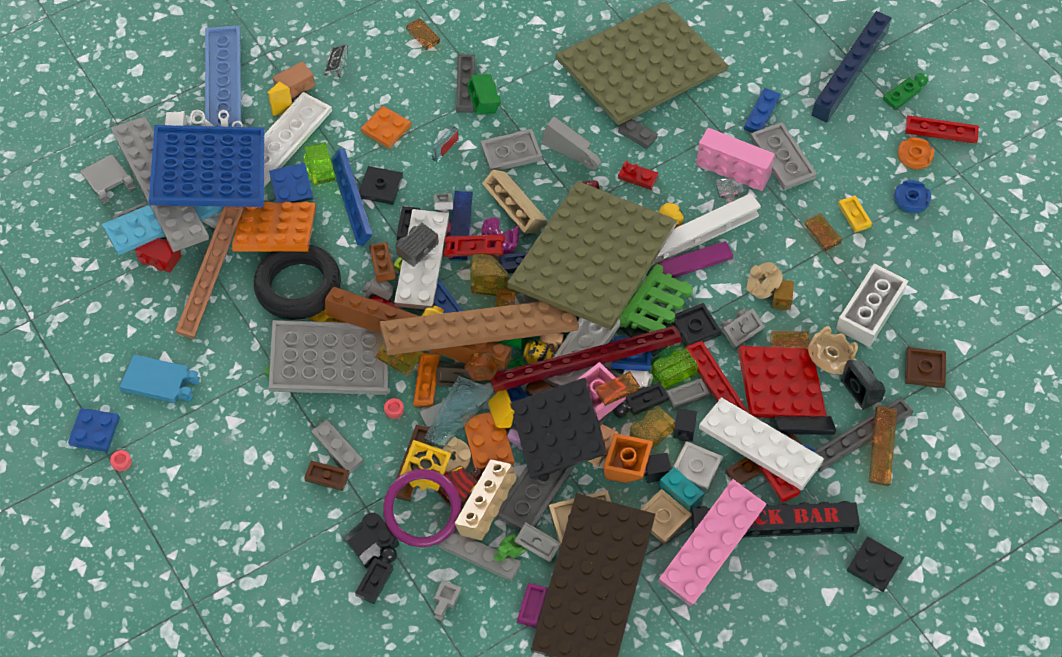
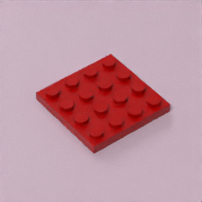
(780, 382)

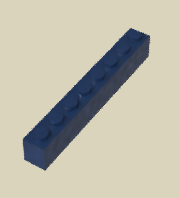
(851, 67)

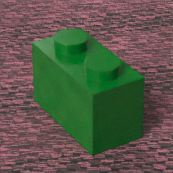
(483, 94)

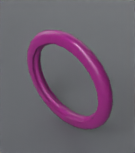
(392, 492)

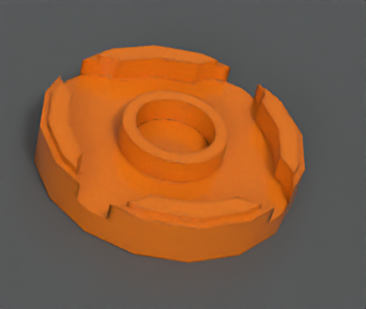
(915, 153)

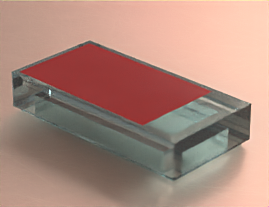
(445, 144)

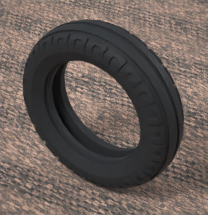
(299, 307)

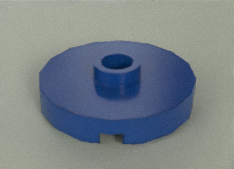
(907, 191)

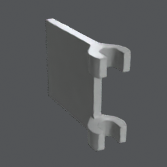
(106, 175)

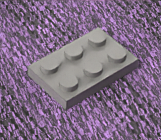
(511, 150)

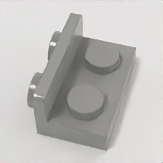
(742, 327)

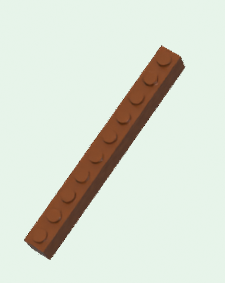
(369, 313)

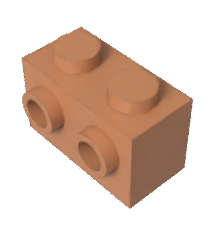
(297, 78)

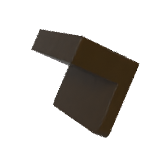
(448, 373)

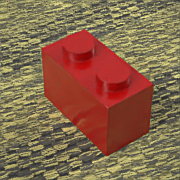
(158, 254)

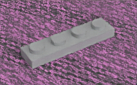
(480, 555)

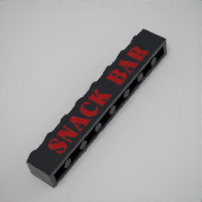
(798, 519)

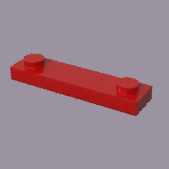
(941, 129)

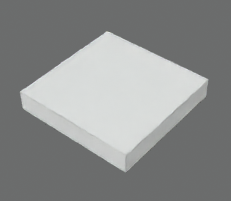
(698, 465)

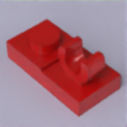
(638, 175)

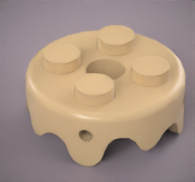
(837, 345)

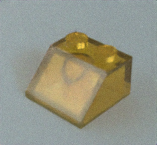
(487, 275)

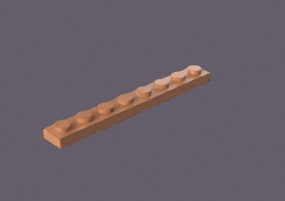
(209, 272)

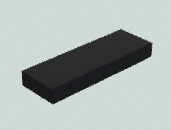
(805, 425)

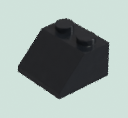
(862, 383)

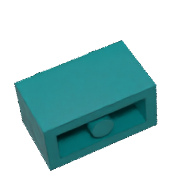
(681, 489)

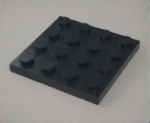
(558, 428)

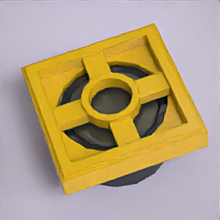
(425, 460)

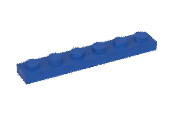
(351, 197)

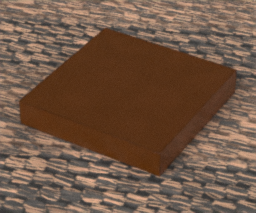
(925, 367)

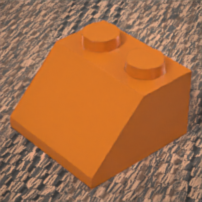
(627, 458)

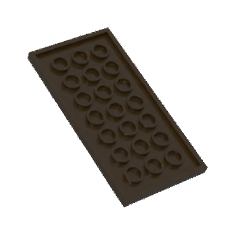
(593, 580)

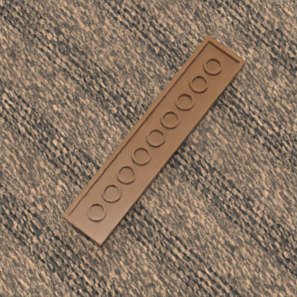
(475, 327)

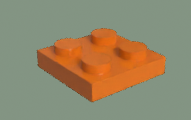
(386, 127)

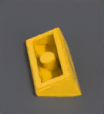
(279, 98)
(501, 409)

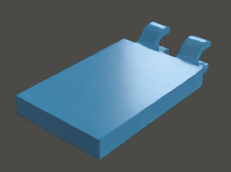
(158, 379)

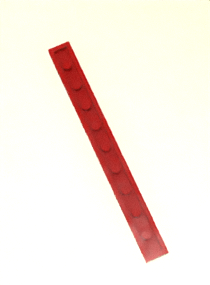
(720, 387)

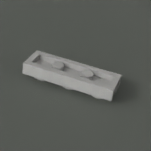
(337, 446)

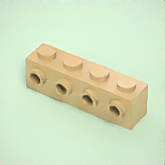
(514, 202)
(486, 500)

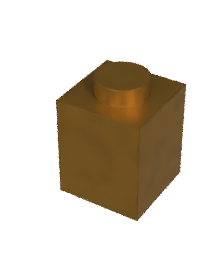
(783, 296)

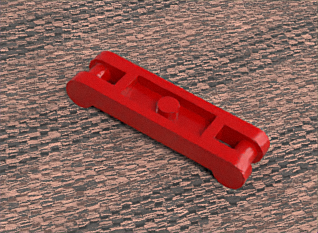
(473, 245)

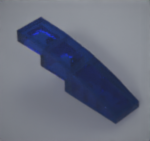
(461, 217)

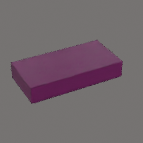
(532, 605)

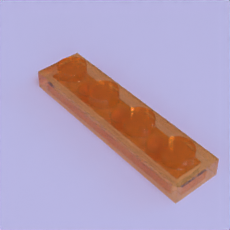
(883, 446)

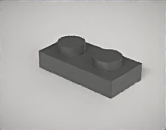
(638, 133)

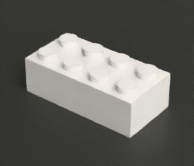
(871, 305)

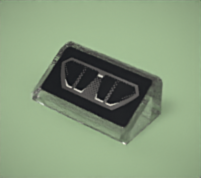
(336, 61)

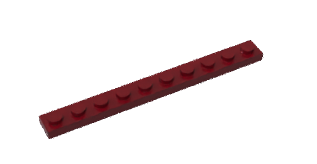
(585, 358)

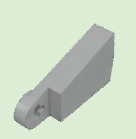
(569, 143)

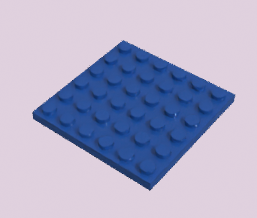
(207, 166)

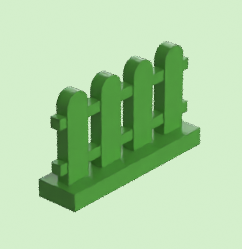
(649, 290)

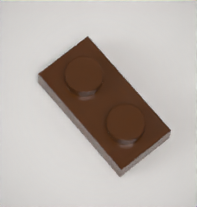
(327, 475)

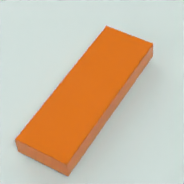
(426, 380)

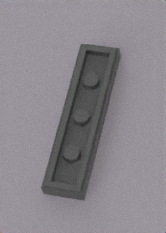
(465, 69)

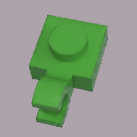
(509, 547)

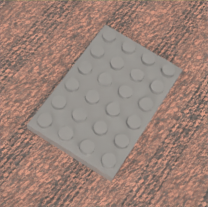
(326, 359)

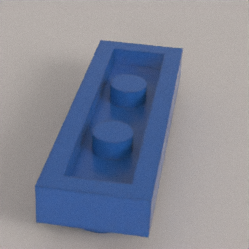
(762, 110)

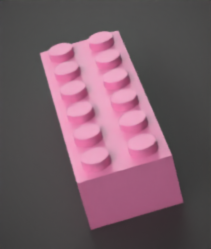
(711, 543)

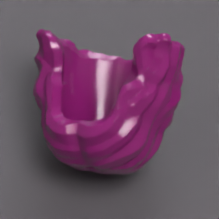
(491, 227)

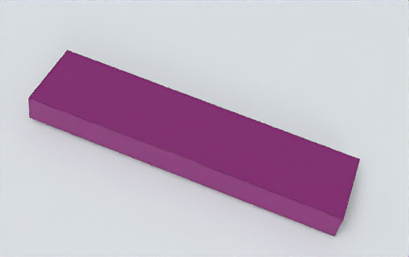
(697, 260)

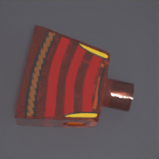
(463, 482)

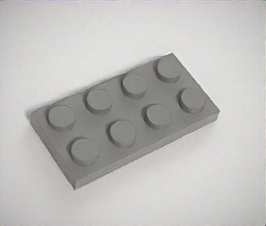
(789, 163)

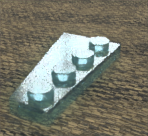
(459, 407)

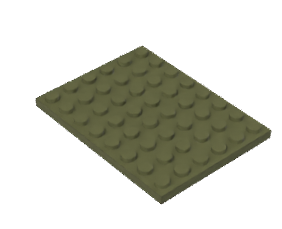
(641, 62)
(592, 254)

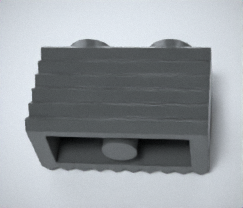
(417, 244)

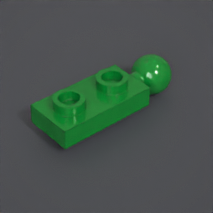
(905, 91)

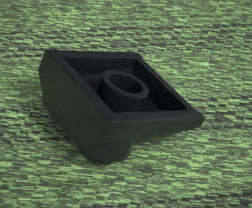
(370, 538)

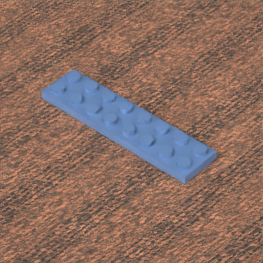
(223, 74)

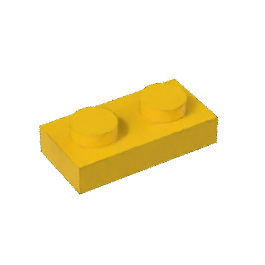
(855, 214)

